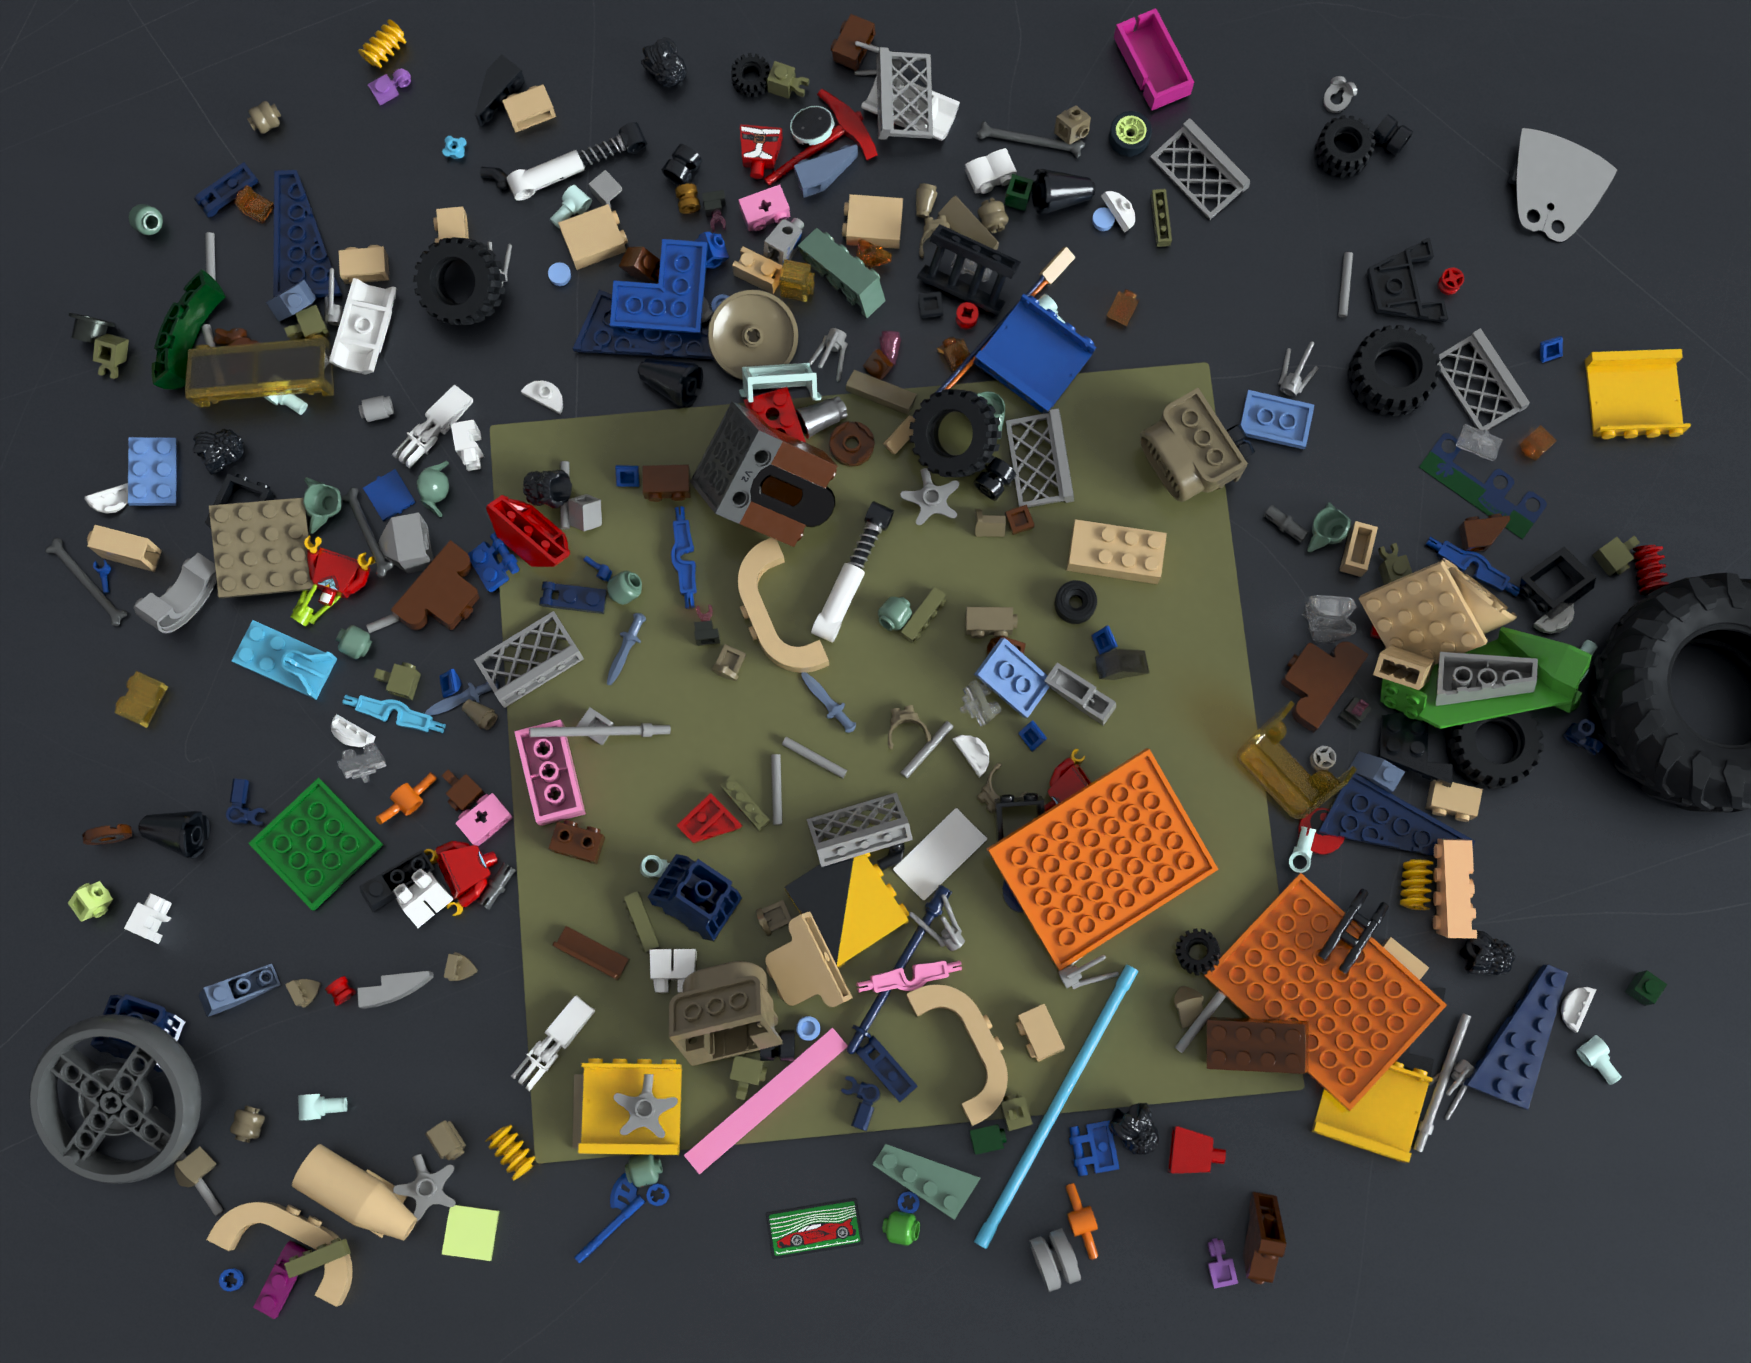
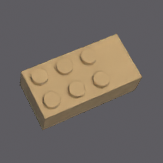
(1116, 551)

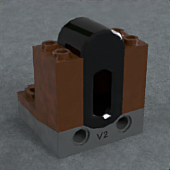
(765, 477)

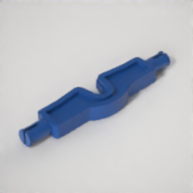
(685, 569)
(1484, 571)

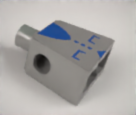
(783, 241)

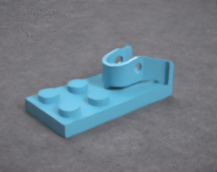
(284, 659)

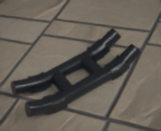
(1340, 931)

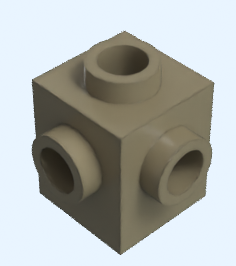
(1072, 125)

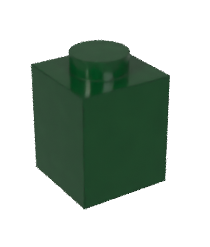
(1018, 192)
(1646, 988)
(987, 1139)

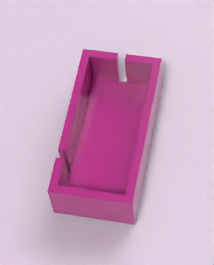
(1153, 59)

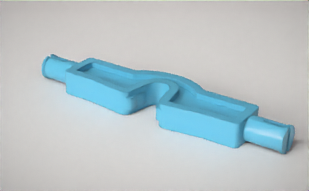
(382, 709)

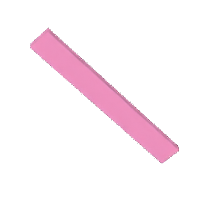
(765, 1101)

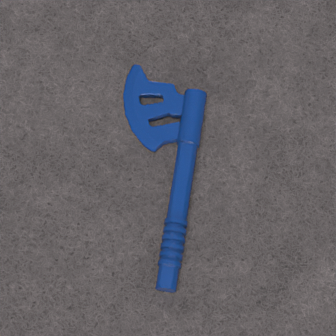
(627, 1210)

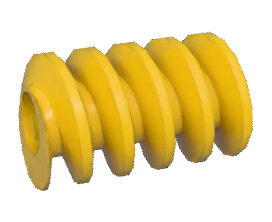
(382, 44)
(1415, 884)
(511, 1151)

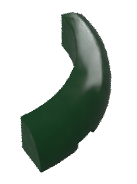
(181, 329)

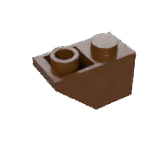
(641, 264)
(1480, 533)

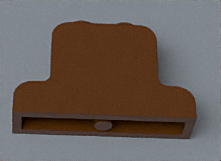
(1264, 1239)

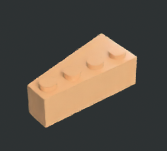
(1454, 889)

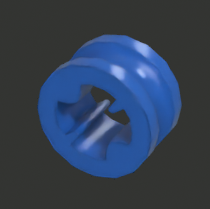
(654, 1187)
(901, 1199)
(237, 1275)

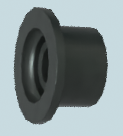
(89, 328)

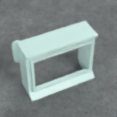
(778, 377)

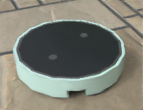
(812, 125)

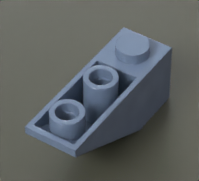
(819, 173)
(238, 989)

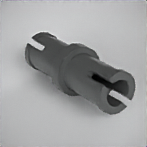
(1286, 523)
(496, 885)

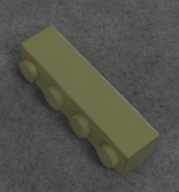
(1161, 218)
(923, 614)
(745, 803)
(642, 922)
(312, 1260)

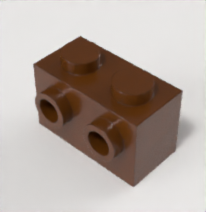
(844, 48)
(666, 482)
(577, 842)

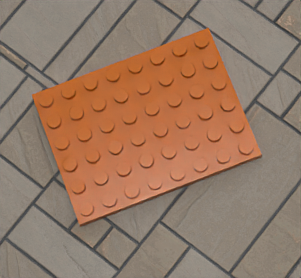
(1102, 859)
(1355, 1018)

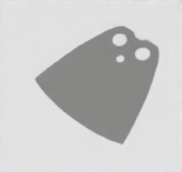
(1559, 174)

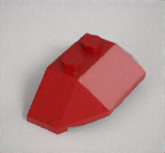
(528, 532)

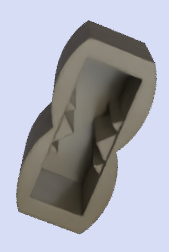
(446, 1140)

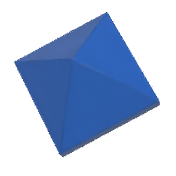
(1551, 349)
(627, 476)
(1104, 640)
(449, 683)
(1032, 735)

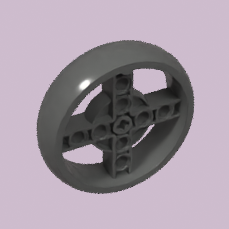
(79, 1151)

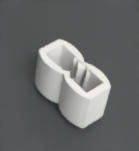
(990, 171)

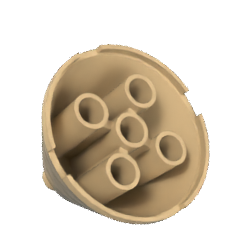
(1486, 607)

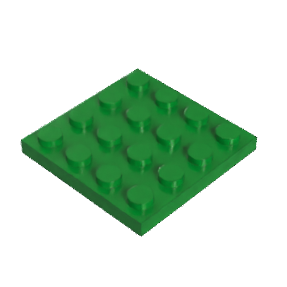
(316, 844)

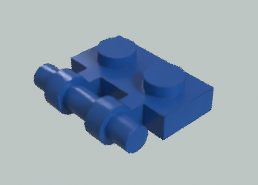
(488, 566)
(1101, 1146)

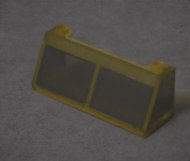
(259, 370)

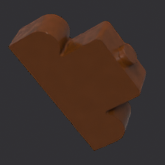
(439, 592)
(1321, 680)

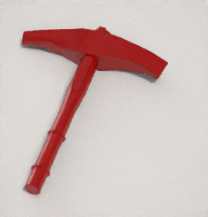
(848, 123)

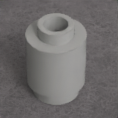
(376, 408)

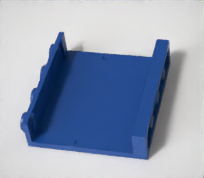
(1035, 354)

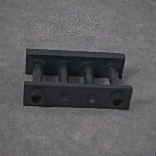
(976, 252)

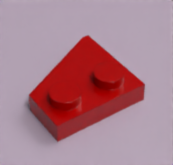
(708, 821)

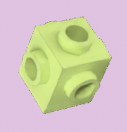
(90, 901)

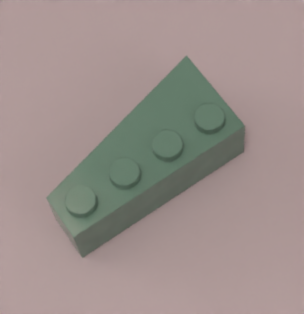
(843, 271)
(932, 1181)

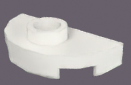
(1120, 208)
(545, 394)
(109, 500)
(1556, 624)
(350, 733)
(974, 752)
(1575, 1007)

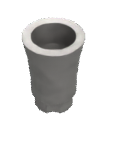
(821, 415)

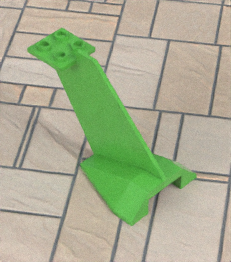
(1557, 683)

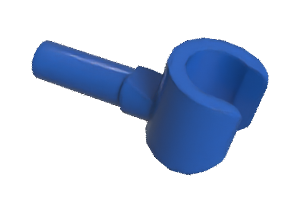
(103, 572)
(604, 572)

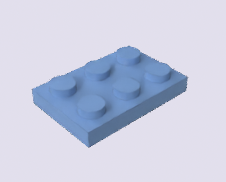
(1276, 419)
(152, 471)
(1013, 677)

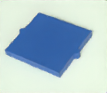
(389, 495)

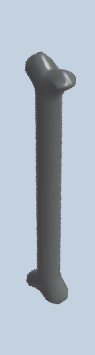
(987, 131)
(382, 565)
(115, 614)

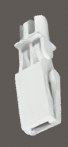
(440, 416)
(563, 1032)

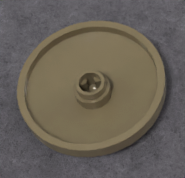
(752, 331)

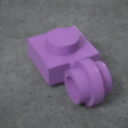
(385, 89)
(1223, 1270)

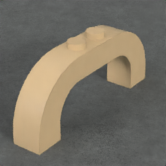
(791, 658)
(987, 1047)
(288, 1220)

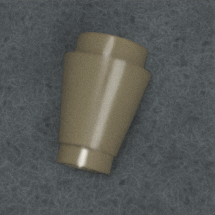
(925, 199)
(481, 715)

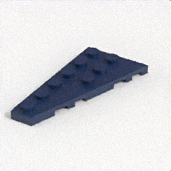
(297, 240)
(600, 337)
(1380, 818)
(1519, 1046)

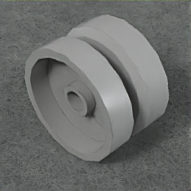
(1058, 1258)

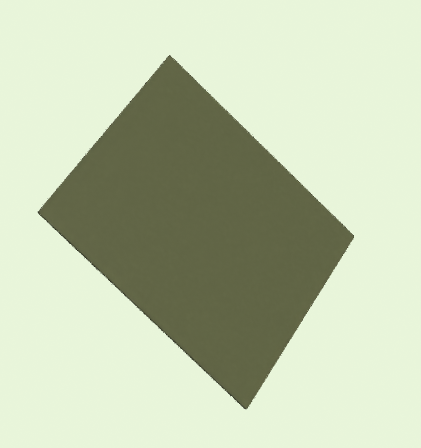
(636, 789)

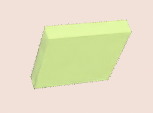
(470, 1232)

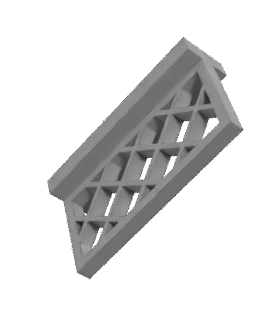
(886, 89)
(1214, 155)
(1500, 376)
(1059, 453)
(534, 676)
(863, 839)

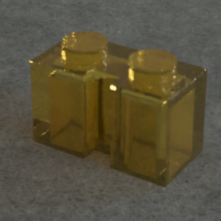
(796, 280)
(141, 699)

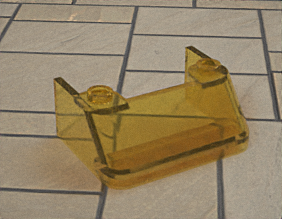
(1282, 774)

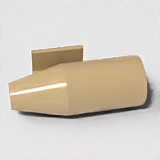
(354, 1194)

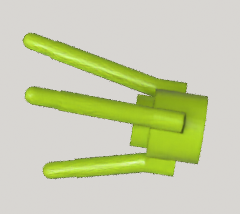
(303, 613)

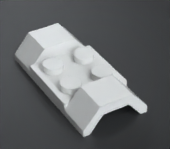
(943, 109)
(362, 327)

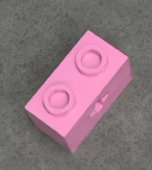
(753, 208)
(496, 817)

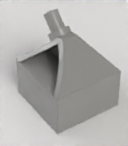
(407, 543)

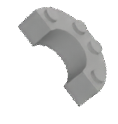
(182, 598)

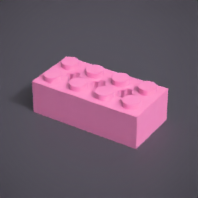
(540, 785)

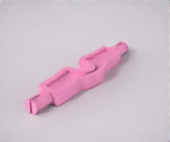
(921, 974)

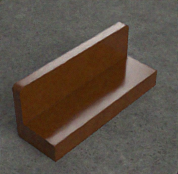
(591, 953)

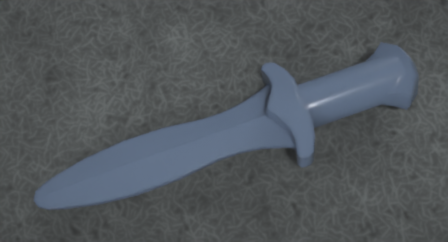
(629, 640)
(471, 693)
(833, 708)

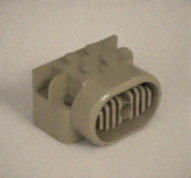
(1191, 448)
(723, 1013)

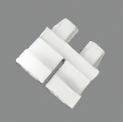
(464, 437)
(416, 898)
(148, 917)
(662, 967)

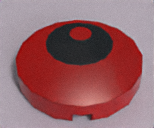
(1322, 843)

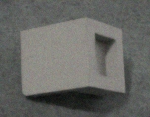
(604, 188)
(585, 512)
(593, 718)

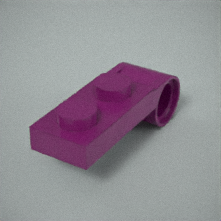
(278, 1283)

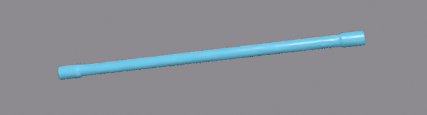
(990, 1226)

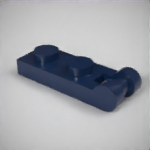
(225, 189)
(574, 598)
(887, 1069)

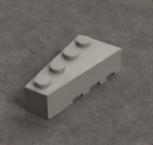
(1480, 677)

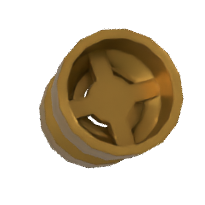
(687, 198)

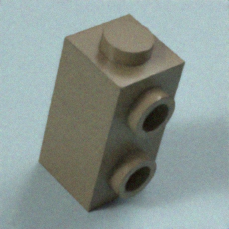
(990, 621)

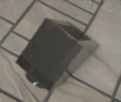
(1121, 664)

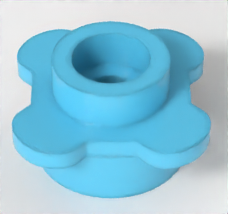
(455, 153)

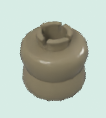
(264, 117)
(993, 215)
(247, 1124)

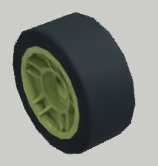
(1139, 128)

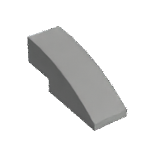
(1080, 693)
(392, 988)

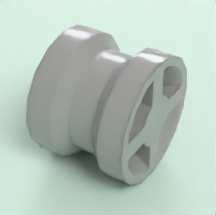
(1325, 754)

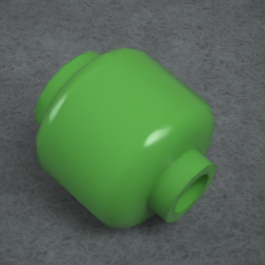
(901, 1228)

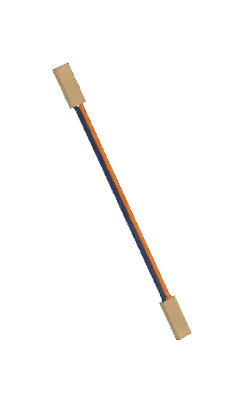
(1048, 274)

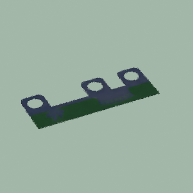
(1483, 496)

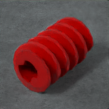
(1649, 568)

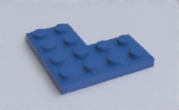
(672, 303)

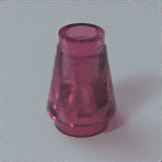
(890, 344)

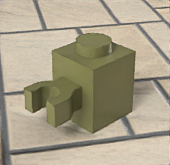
(783, 80)
(310, 323)
(110, 351)
(1616, 555)
(1393, 566)
(401, 681)
(747, 1072)
(1015, 1112)

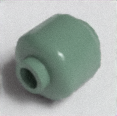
(145, 219)
(624, 587)
(894, 613)
(353, 642)
(643, 1170)

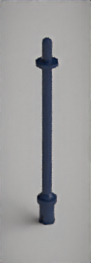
(932, 909)

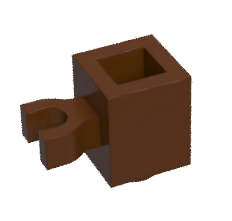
(463, 792)

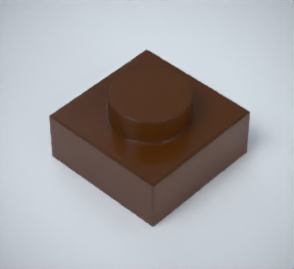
(878, 364)
(1019, 519)

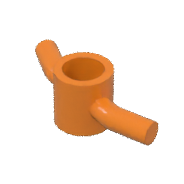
(406, 799)
(1082, 1221)

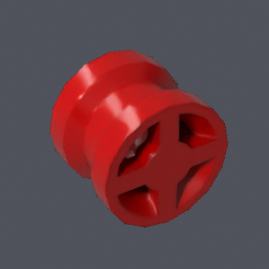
(1453, 276)
(965, 320)
(340, 990)

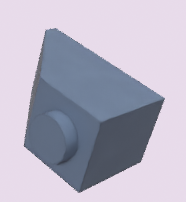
(291, 300)
(1377, 771)

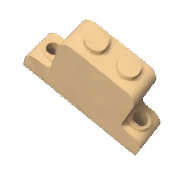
(806, 966)

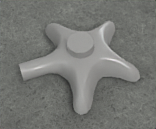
(931, 498)
(645, 1108)
(427, 1187)

